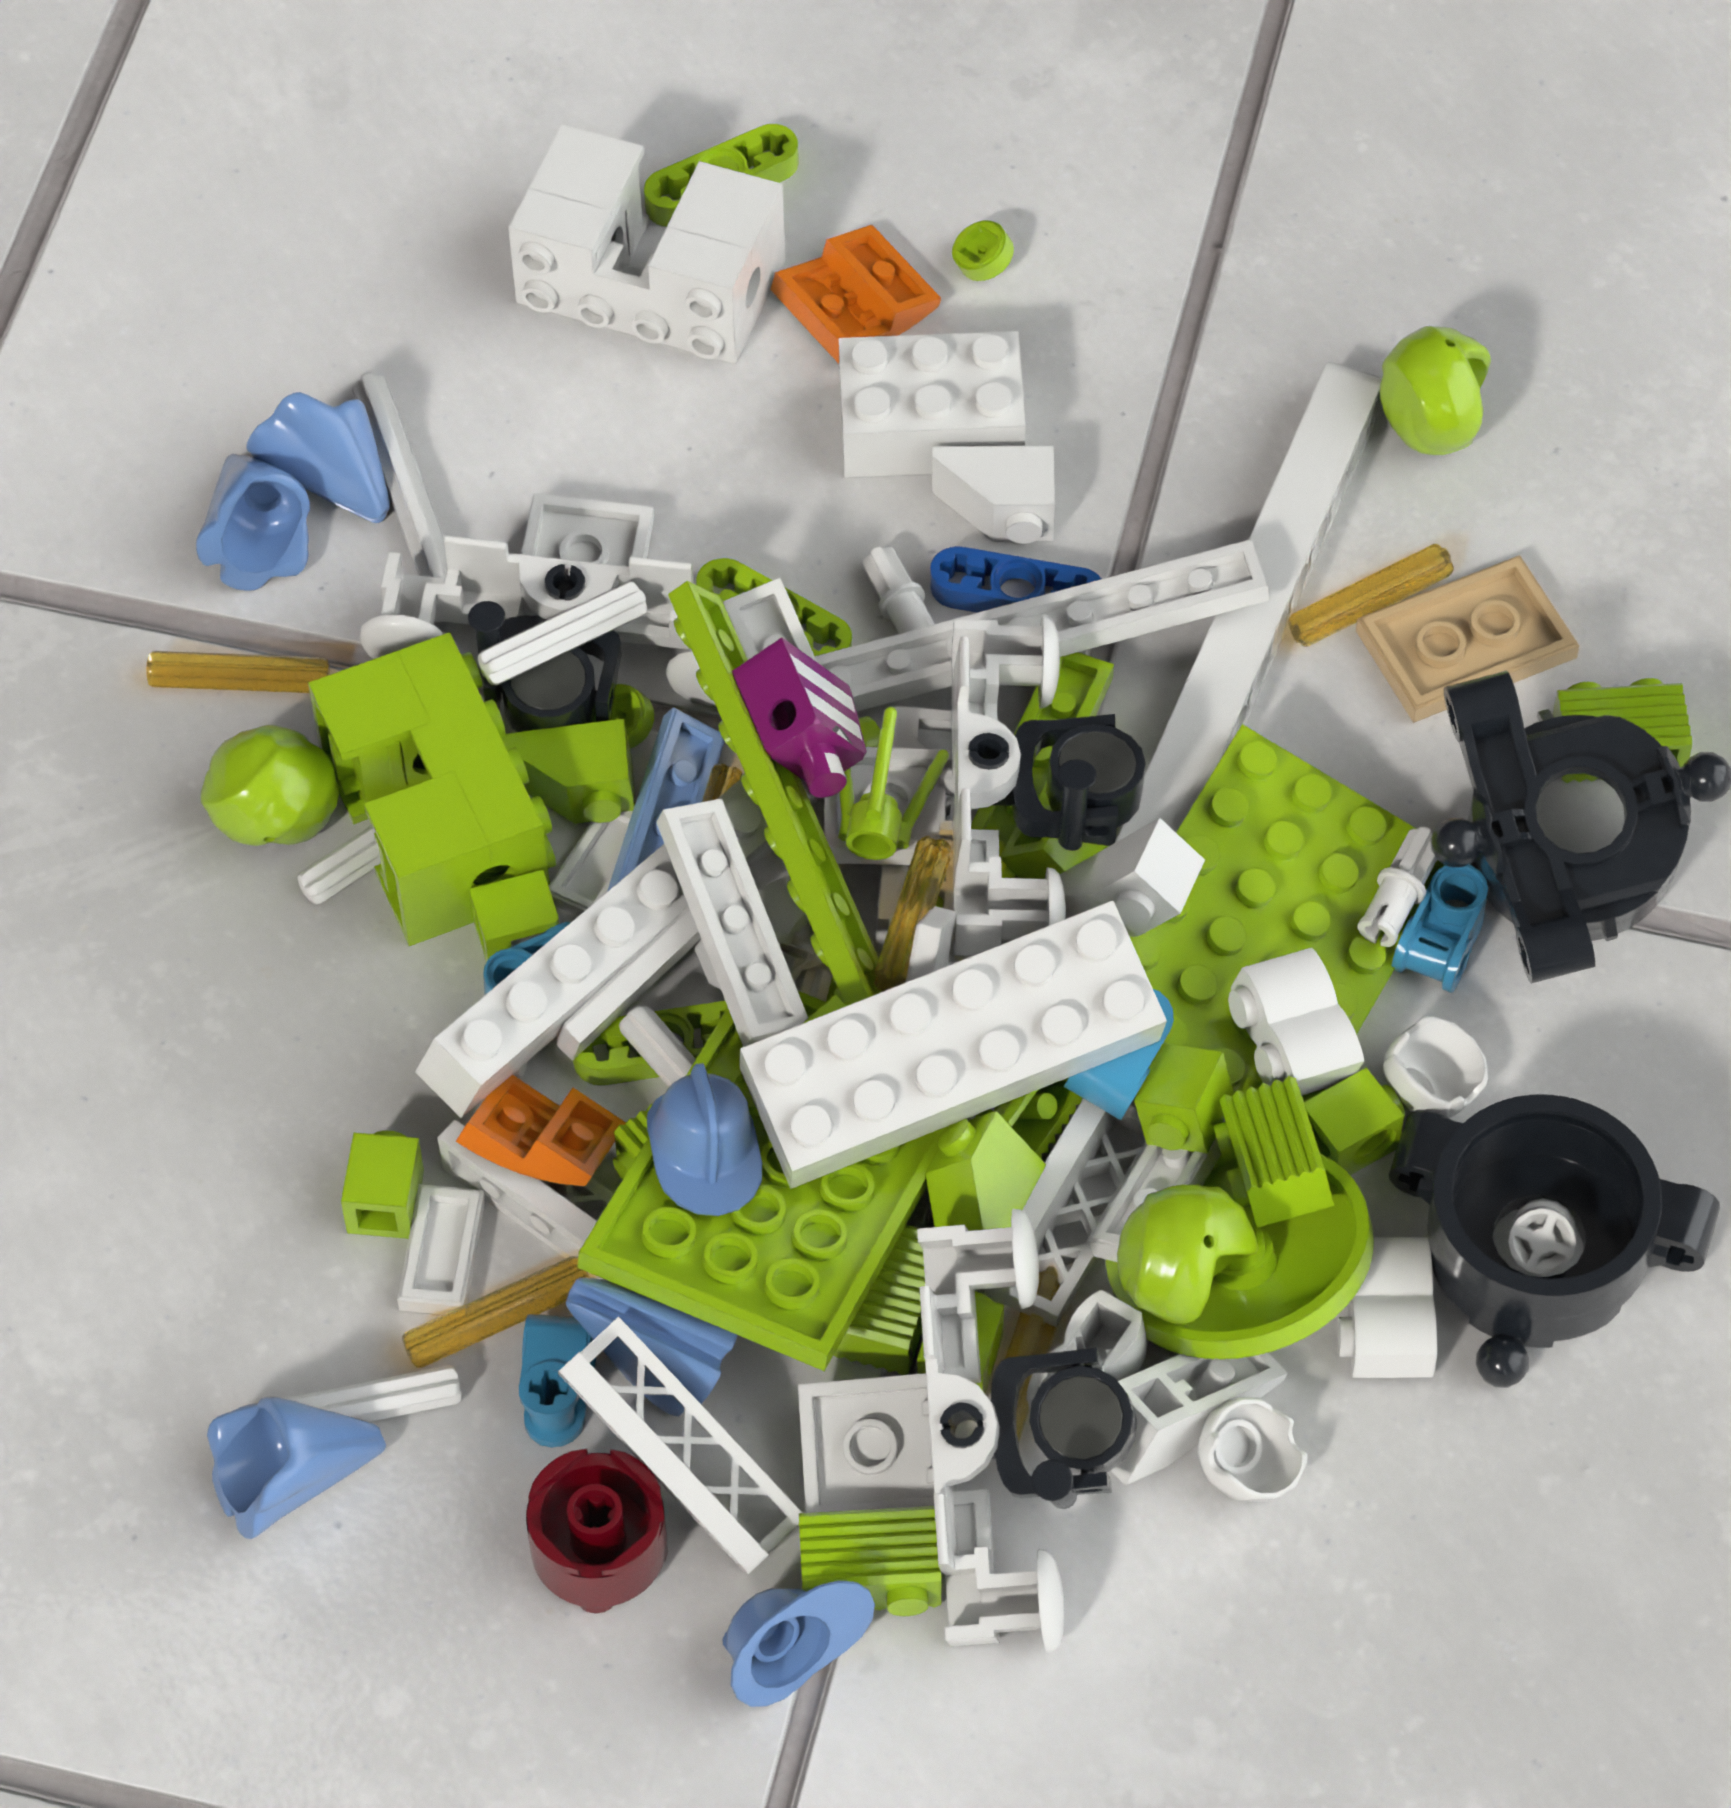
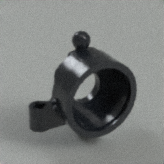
(1547, 892)
(1558, 1153)

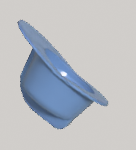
(705, 1144)
(791, 1635)

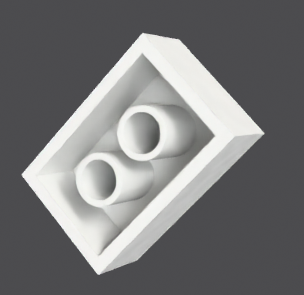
(926, 393)

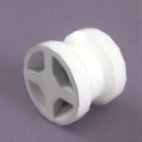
(1538, 1248)

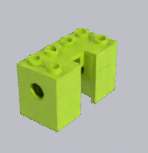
(433, 779)

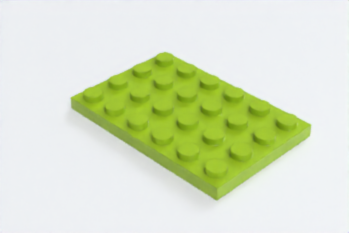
(1281, 873)
(784, 1264)

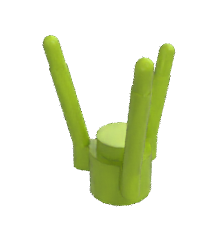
(875, 824)

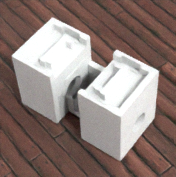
(698, 285)

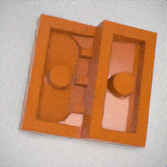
(855, 290)
(537, 1136)

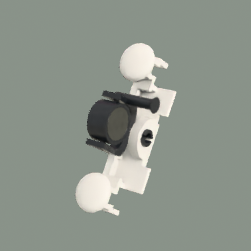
(567, 557)
(1090, 783)
(897, 1444)

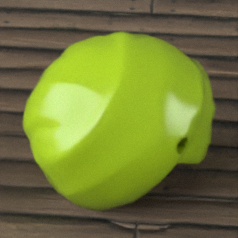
(1434, 389)
(269, 787)
(1177, 1247)

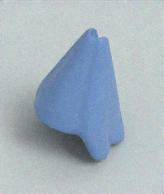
(326, 452)
(255, 524)
(680, 1341)
(282, 1456)

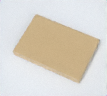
(1466, 632)

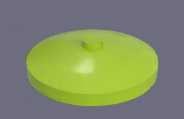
(1284, 1292)

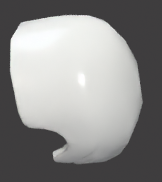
(1435, 1067)
(1250, 1450)

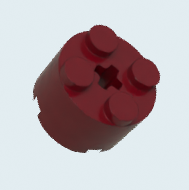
(596, 1528)

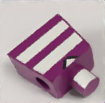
(802, 715)

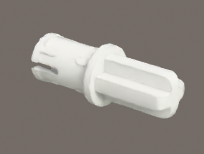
(899, 596)
(1399, 888)

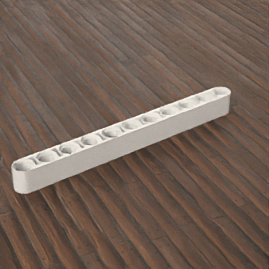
(1245, 640)

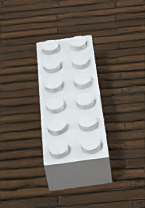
(952, 1044)

